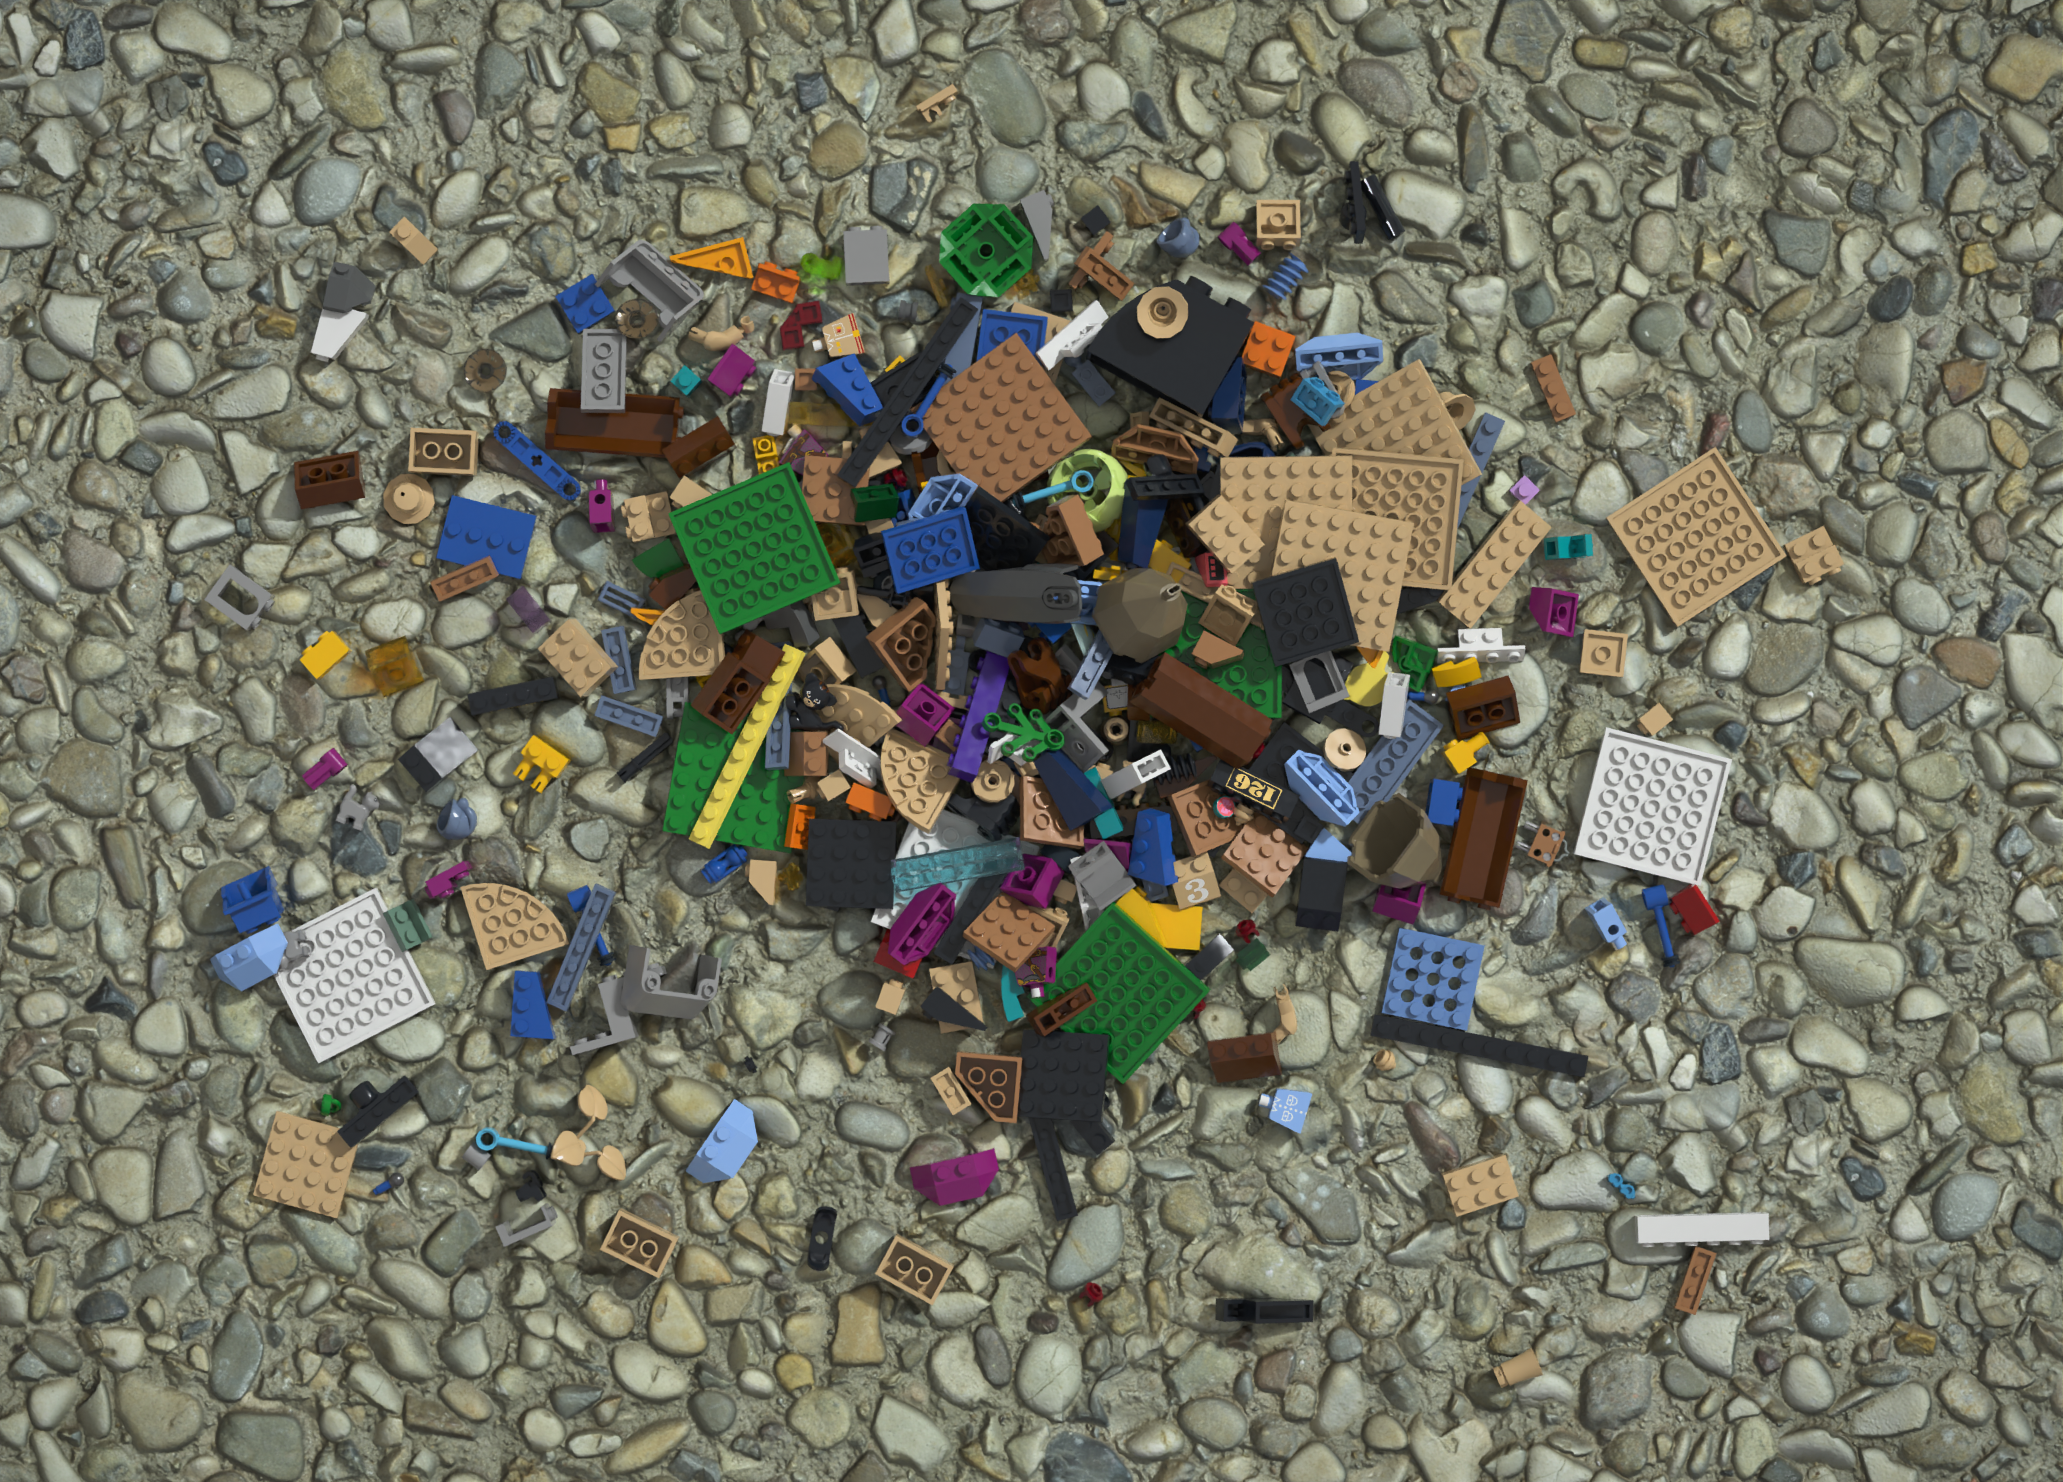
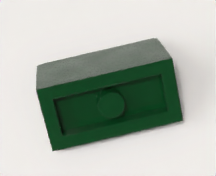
(874, 502)

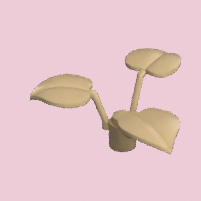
(572, 1150)

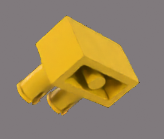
(1461, 754)
(549, 759)

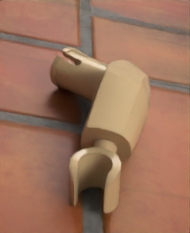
(722, 340)
(1264, 427)
(807, 790)
(1287, 1014)

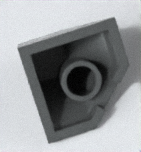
(347, 288)

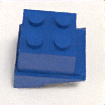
(252, 900)

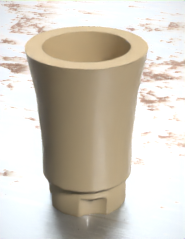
(1106, 730)
(1518, 1369)

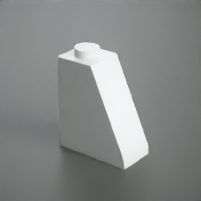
(335, 332)
(777, 402)
(1394, 705)
(1135, 774)

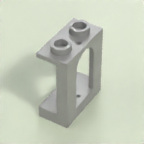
(264, 598)
(1304, 687)
(508, 1236)

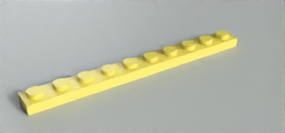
(746, 748)

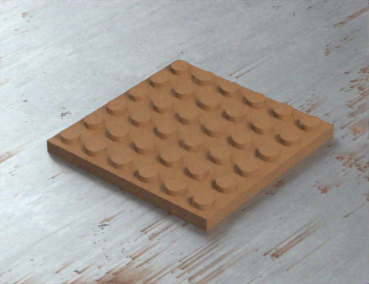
(1003, 421)

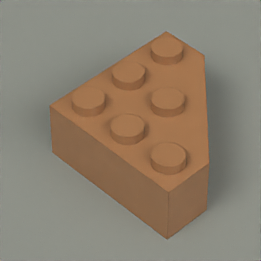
(1070, 533)
(905, 643)
(992, 1081)

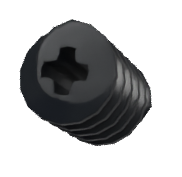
(1178, 769)

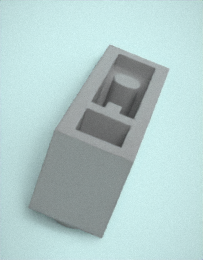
(1039, 216)

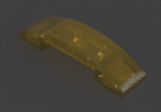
(819, 415)

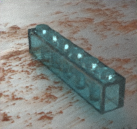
(957, 864)

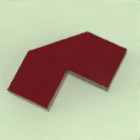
(802, 315)

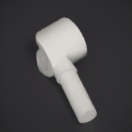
(794, 432)

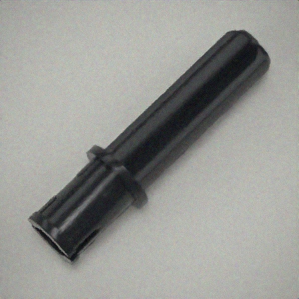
(645, 757)

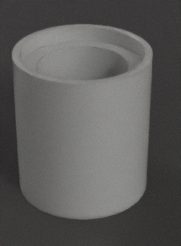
(476, 1156)

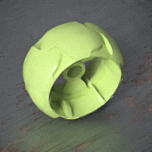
(1099, 508)

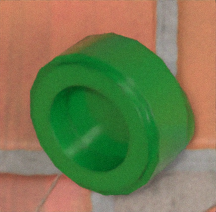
(326, 1105)

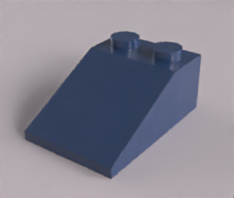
(1229, 400)

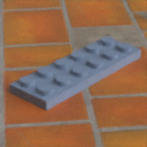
(1393, 759)

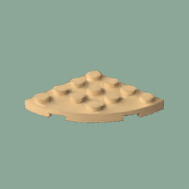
(941, 633)
(682, 642)
(860, 714)
(916, 779)
(510, 923)

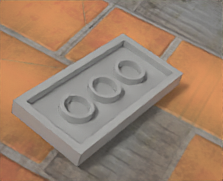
(603, 371)

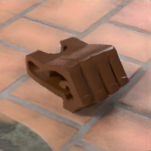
(1287, 413)
(1039, 677)

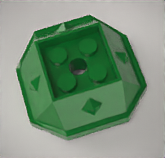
(980, 227)

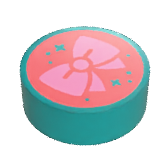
(1223, 807)

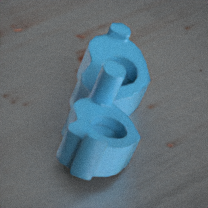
(1617, 1181)

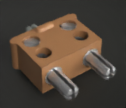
(1547, 845)

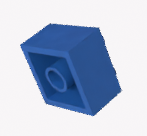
(1442, 802)

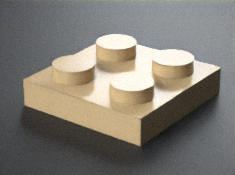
(1603, 653)

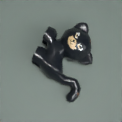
(813, 697)

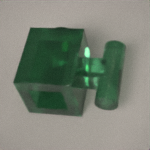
(1252, 955)

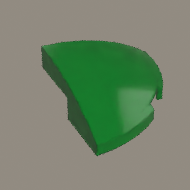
(658, 560)
(1413, 660)

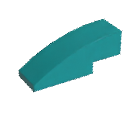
(1108, 822)
(1010, 990)

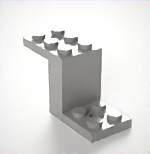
(1069, 714)
(620, 1020)

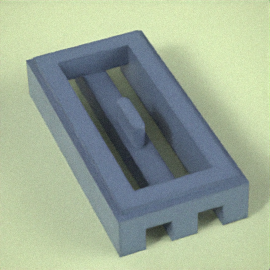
(604, 592)

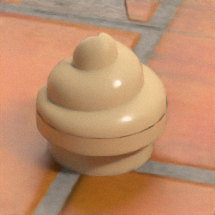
(1242, 814)
(1384, 1060)

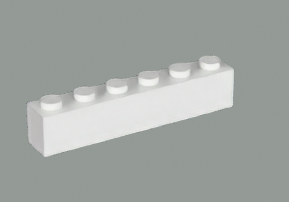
(1701, 1228)

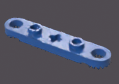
(549, 471)

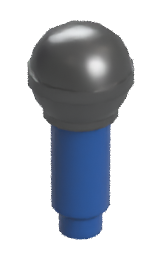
(879, 683)
(1429, 696)
(395, 1180)

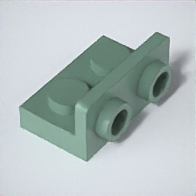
(407, 925)

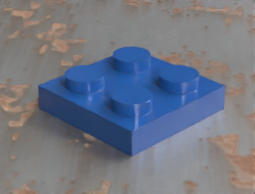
(585, 304)

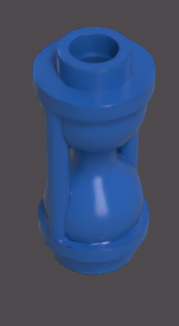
(716, 870)

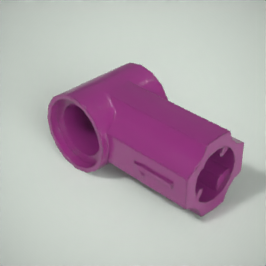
(1235, 239)
(328, 765)

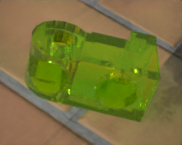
(822, 267)

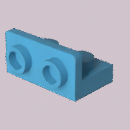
(1317, 400)

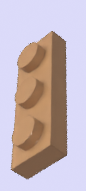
(1103, 245)
(1104, 273)
(1553, 388)
(464, 578)
(1695, 1280)

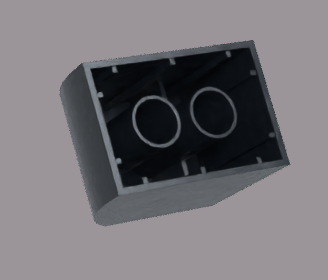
(1178, 368)

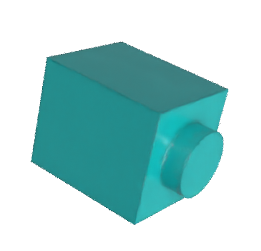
(686, 381)

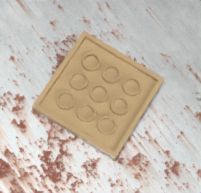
(305, 1165)

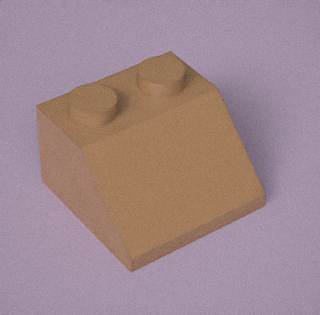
(1215, 652)
(807, 754)

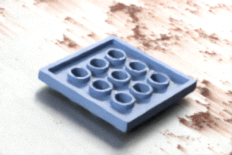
(1424, 966)

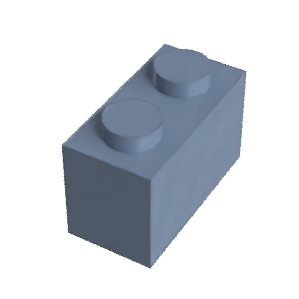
(997, 636)

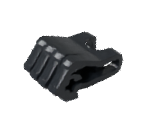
(991, 817)

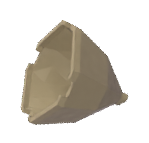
(1140, 613)
(1396, 845)

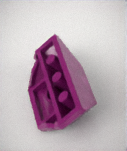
(922, 923)
(956, 1177)

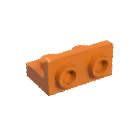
(775, 282)
(798, 826)

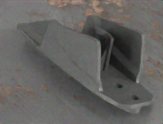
(1020, 594)

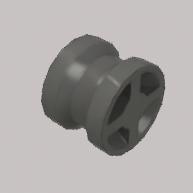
(908, 311)

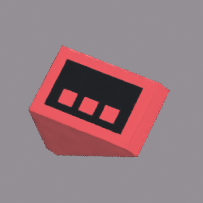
(1211, 570)

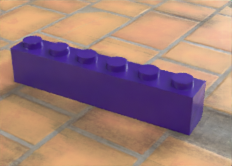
(984, 699)

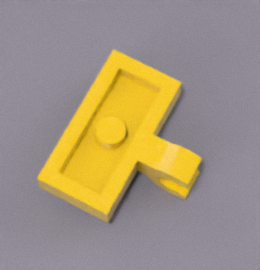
(1107, 574)

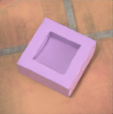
(1524, 490)

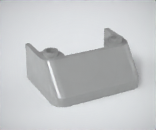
(657, 281)
(643, 994)

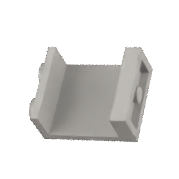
(866, 256)
(1102, 875)

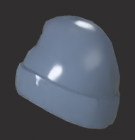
(1179, 238)
(457, 820)

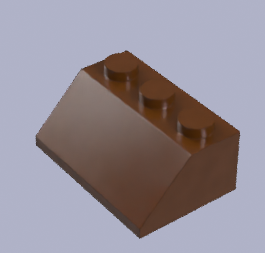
(699, 448)
(329, 480)
(758, 654)
(730, 693)
(1483, 707)
(1244, 1057)

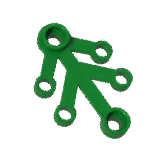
(1026, 732)

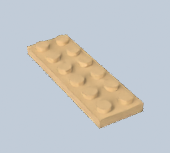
(1494, 564)

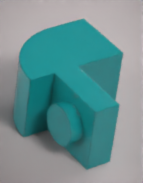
(1568, 547)

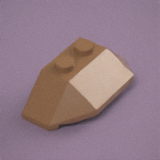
(1146, 441)

